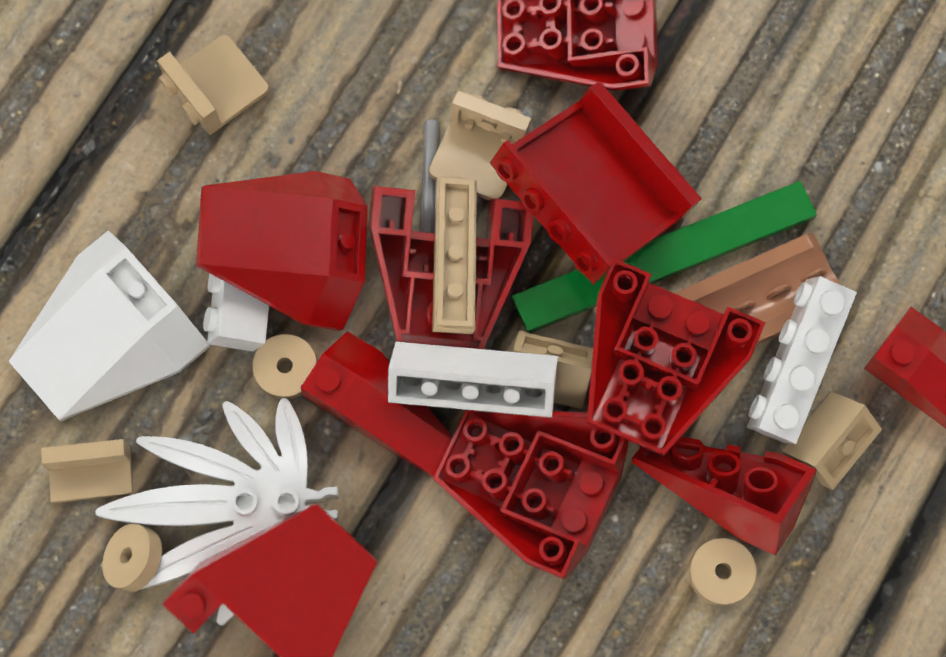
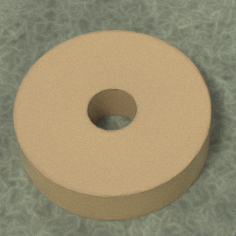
(272, 354)
(733, 556)
(132, 557)

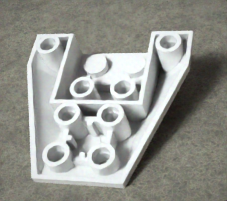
(104, 333)

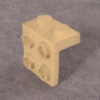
(213, 83)
(474, 138)

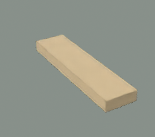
(455, 255)

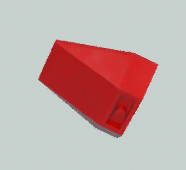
(580, 41)
(288, 243)
(660, 358)
(535, 481)

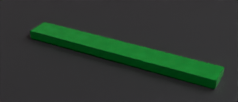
(672, 253)

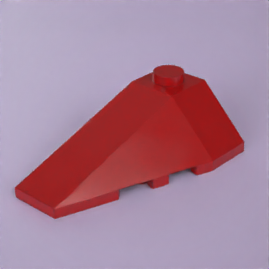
(915, 364)
(353, 387)
(740, 491)

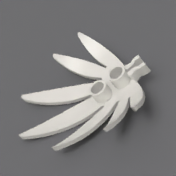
(252, 503)

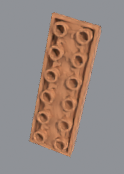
(765, 283)

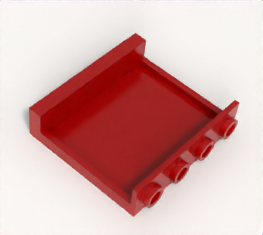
(595, 182)

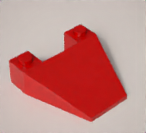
(407, 266)
(284, 583)

